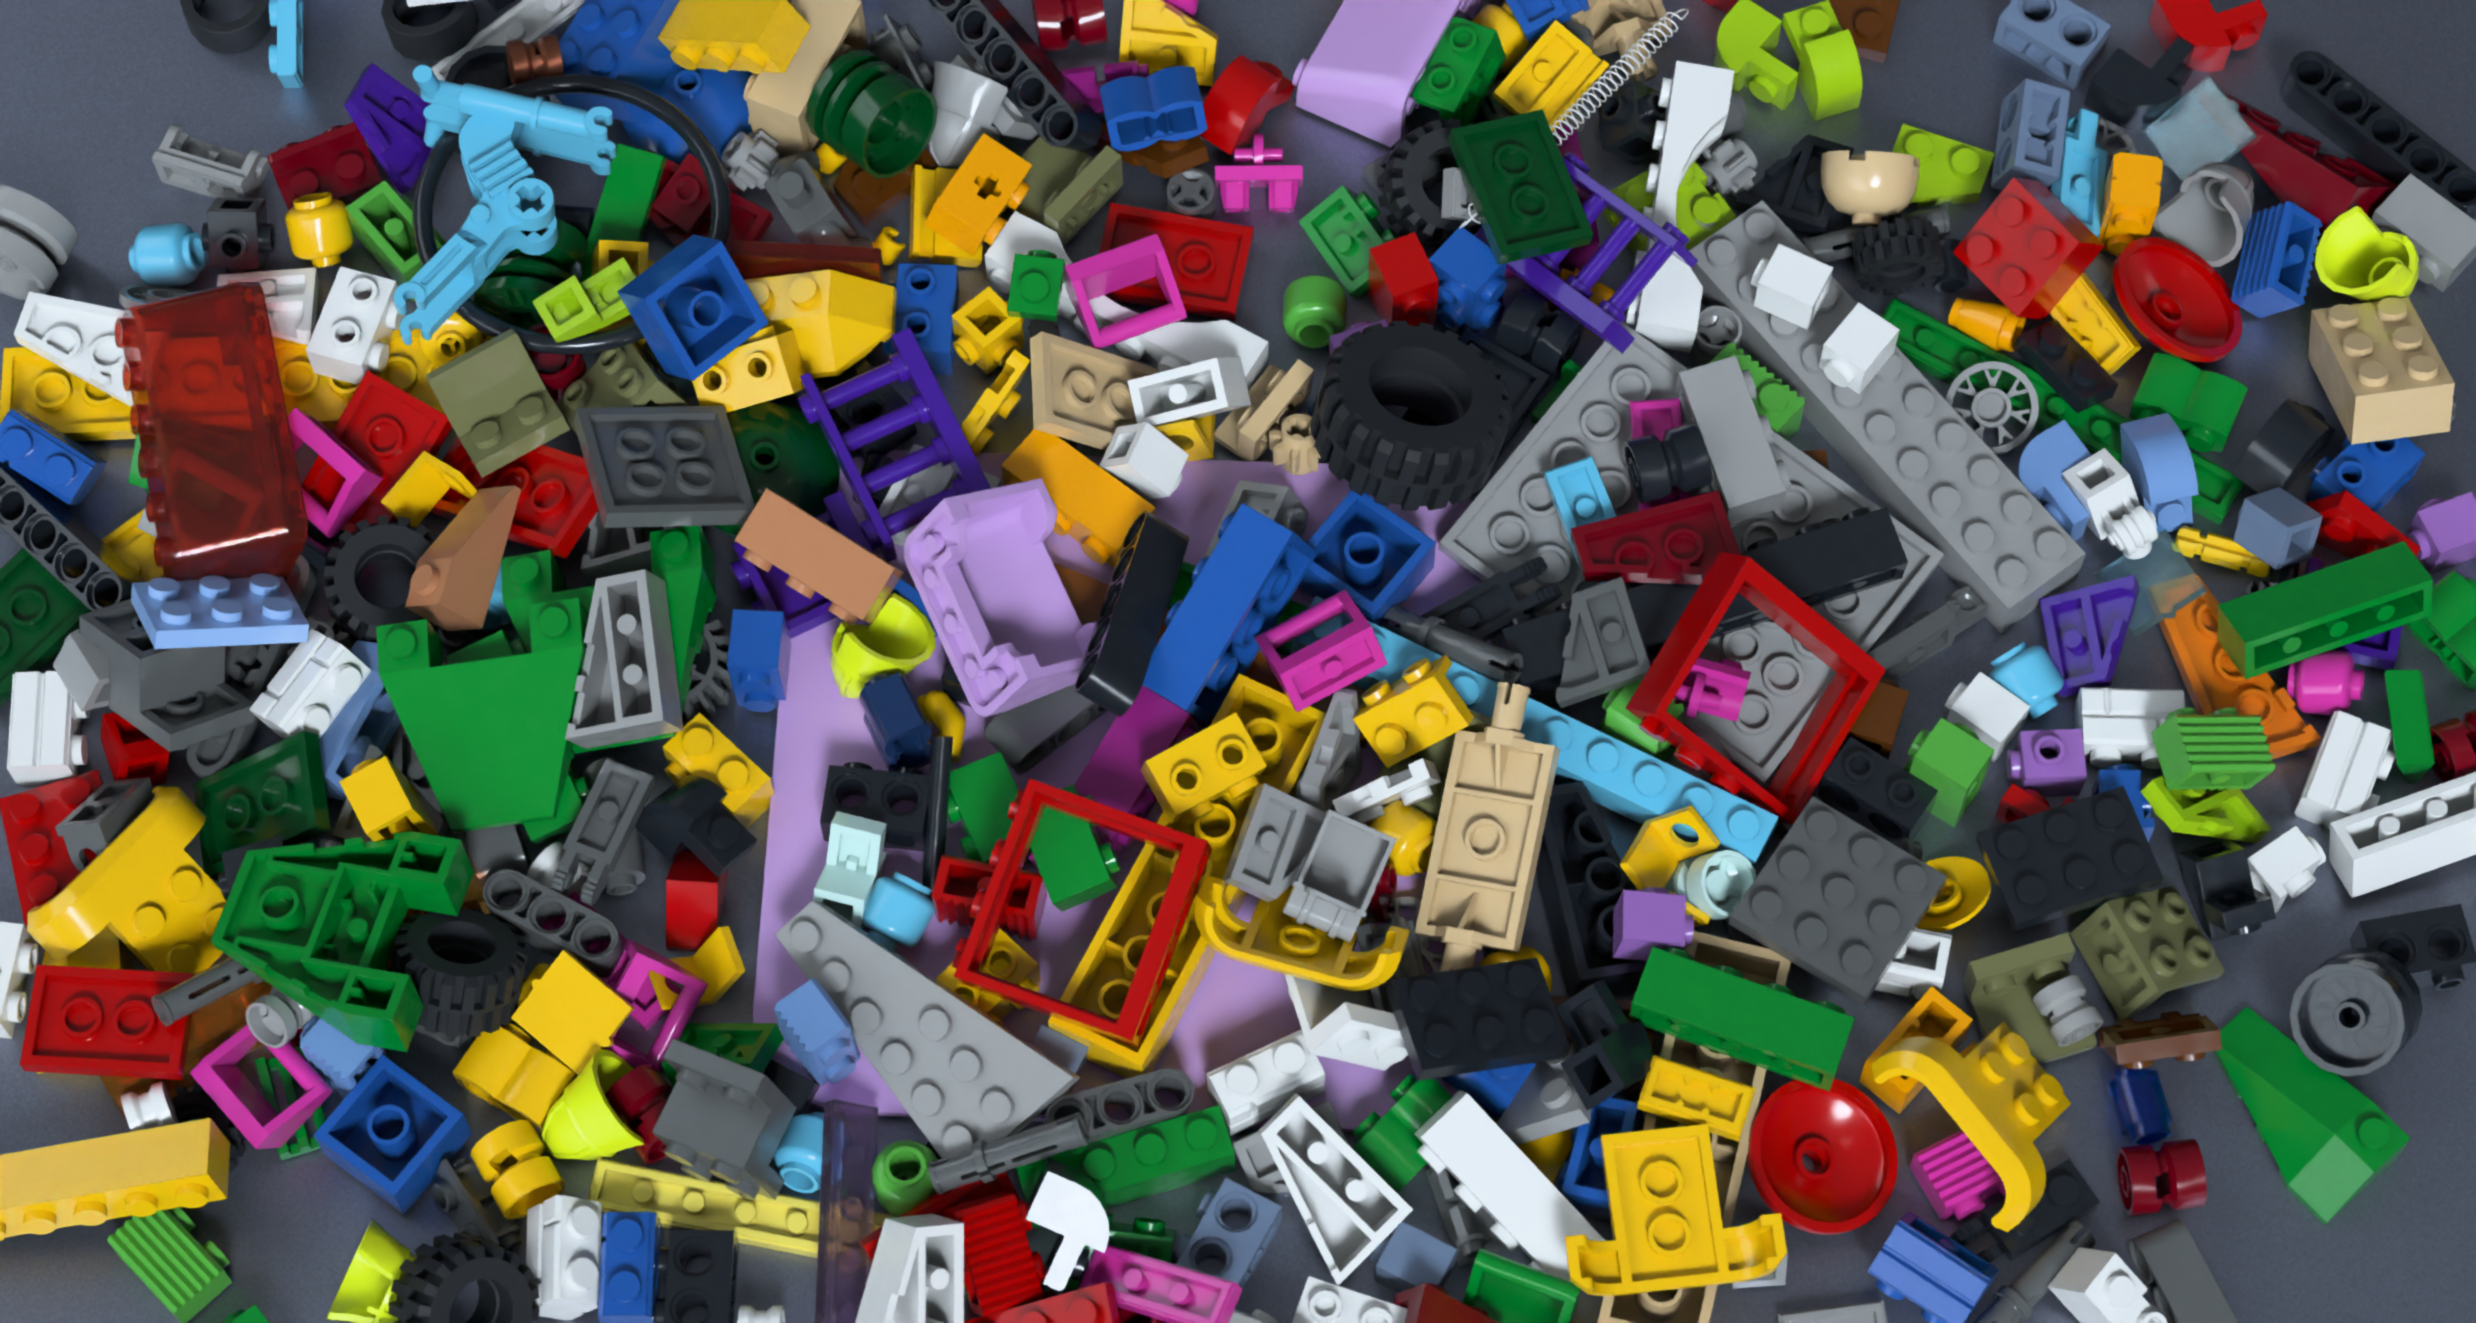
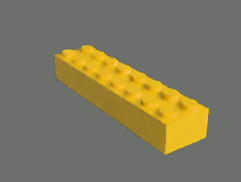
(1112, 958)

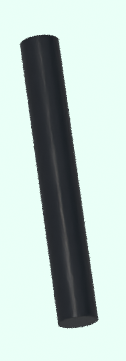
(937, 807)

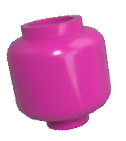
(2325, 682)

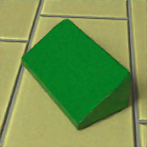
(2409, 723)

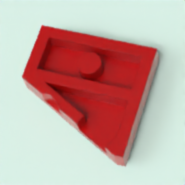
(2353, 527)

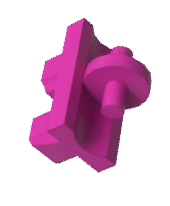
(1280, 179)
(1714, 689)

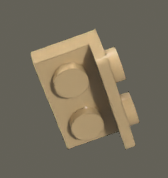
(1271, 398)

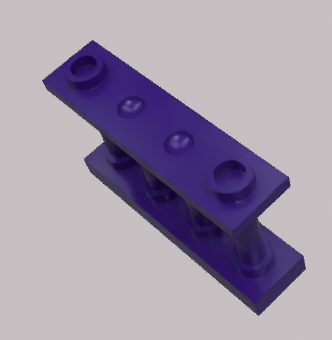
(1575, 292)
(925, 406)

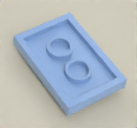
(219, 611)

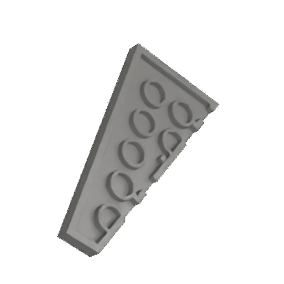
(932, 1048)

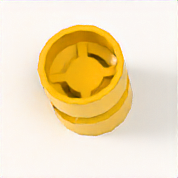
(514, 1163)

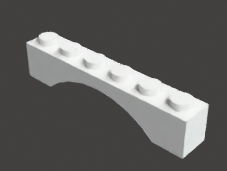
(1694, 119)
(1164, 347)

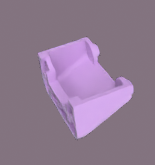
(1374, 61)
(998, 595)

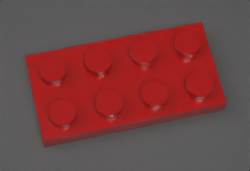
(553, 499)

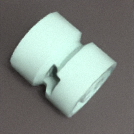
(1713, 881)

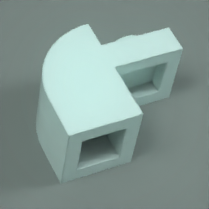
(851, 865)

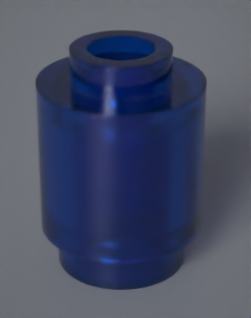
(2140, 1105)

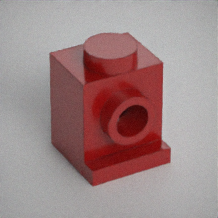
(132, 752)

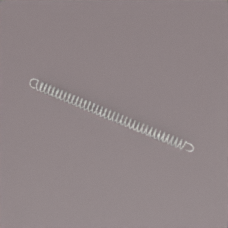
(1605, 84)

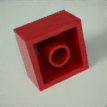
(2028, 248)

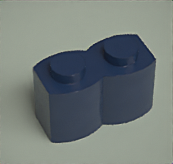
(896, 722)

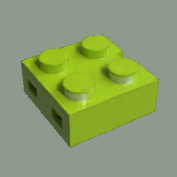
(1696, 210)

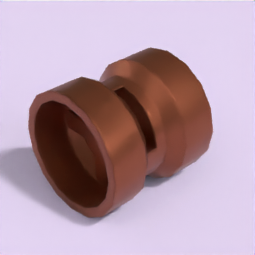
(535, 59)

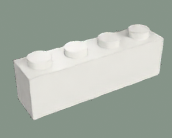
(2405, 836)
(1503, 1182)

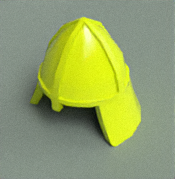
(2364, 261)
(891, 644)
(582, 1120)
(368, 1282)

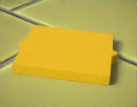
(572, 1012)

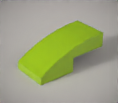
(585, 306)

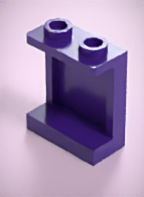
(770, 587)

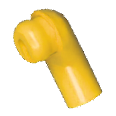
(946, 716)

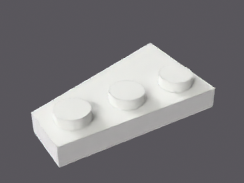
(76, 339)

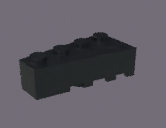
(1580, 889)

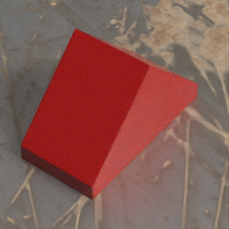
(692, 902)

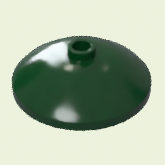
(802, 463)

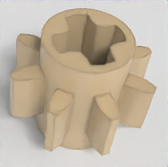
(1294, 445)

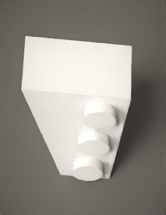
(1332, 1186)
(916, 1272)

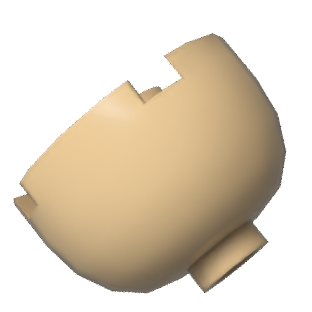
(1869, 183)

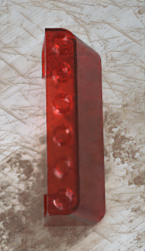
(213, 434)

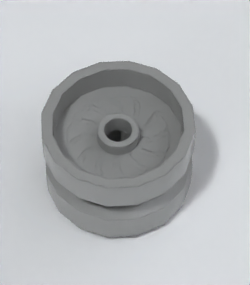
(31, 243)

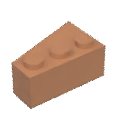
(817, 558)

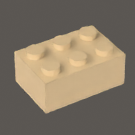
(780, 99)
(2380, 370)

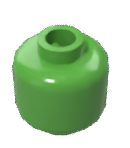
(1314, 310)
(902, 1176)

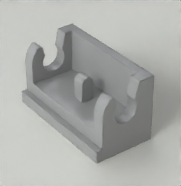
(208, 167)

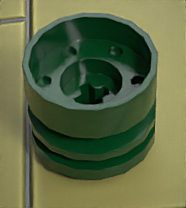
(871, 114)
(524, 277)

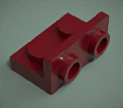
(326, 163)

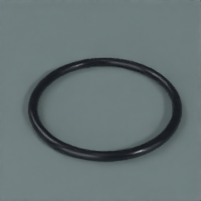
(572, 84)

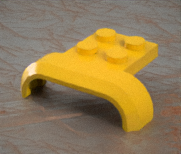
(143, 892)
(1294, 949)
(1997, 1101)
(1669, 1221)

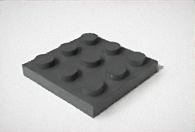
(664, 466)
(1837, 900)

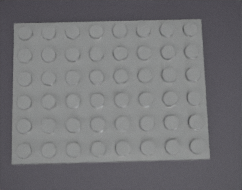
(1518, 521)

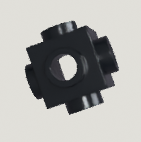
(1630, 121)
(238, 234)

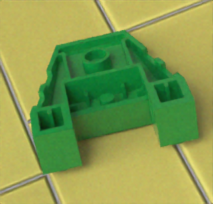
(677, 557)
(493, 725)
(328, 922)

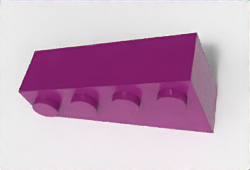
(1114, 768)

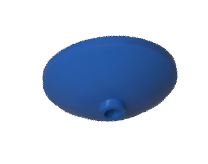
(713, 105)

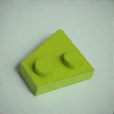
(1947, 167)
(2206, 812)

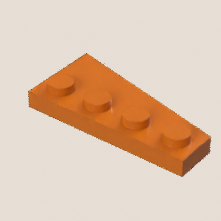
(2218, 684)

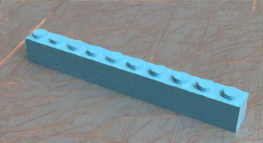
(1610, 769)

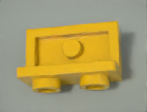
(1411, 711)

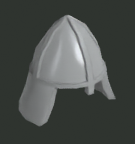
(964, 112)
(2209, 212)

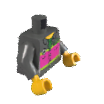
(814, 210)

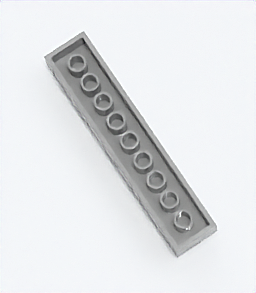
(1898, 436)

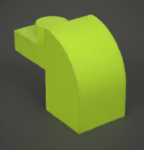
(1746, 45)
(1828, 60)

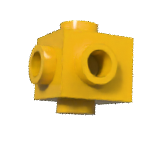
(986, 332)

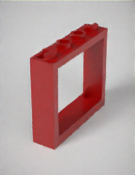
(1825, 729)
(1007, 861)

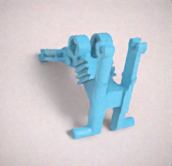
(506, 190)

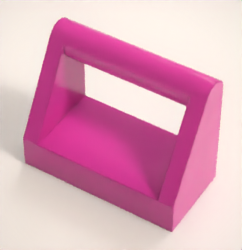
(1118, 270)
(359, 476)
(1330, 661)
(627, 979)
(243, 1102)

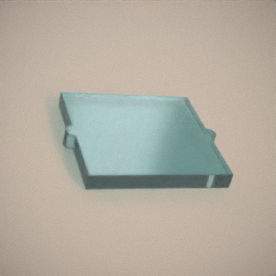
(2200, 129)
(2163, 579)

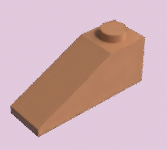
(462, 565)

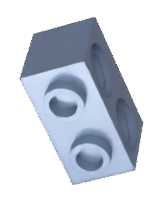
(2045, 41)
(2031, 134)
(1238, 1248)

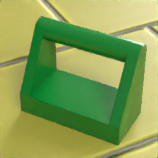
(1519, 1292)

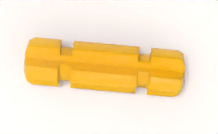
(2219, 551)

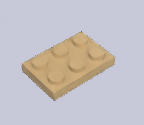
(1081, 390)

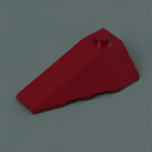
(2307, 177)

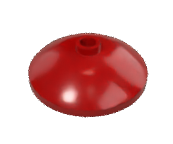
(2176, 300)
(1849, 1152)

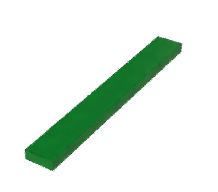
(1947, 353)

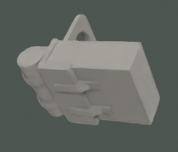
(1338, 876)

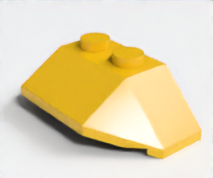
(831, 315)

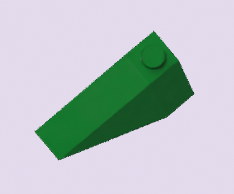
(2313, 1121)

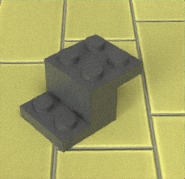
(164, 693)
(723, 1121)

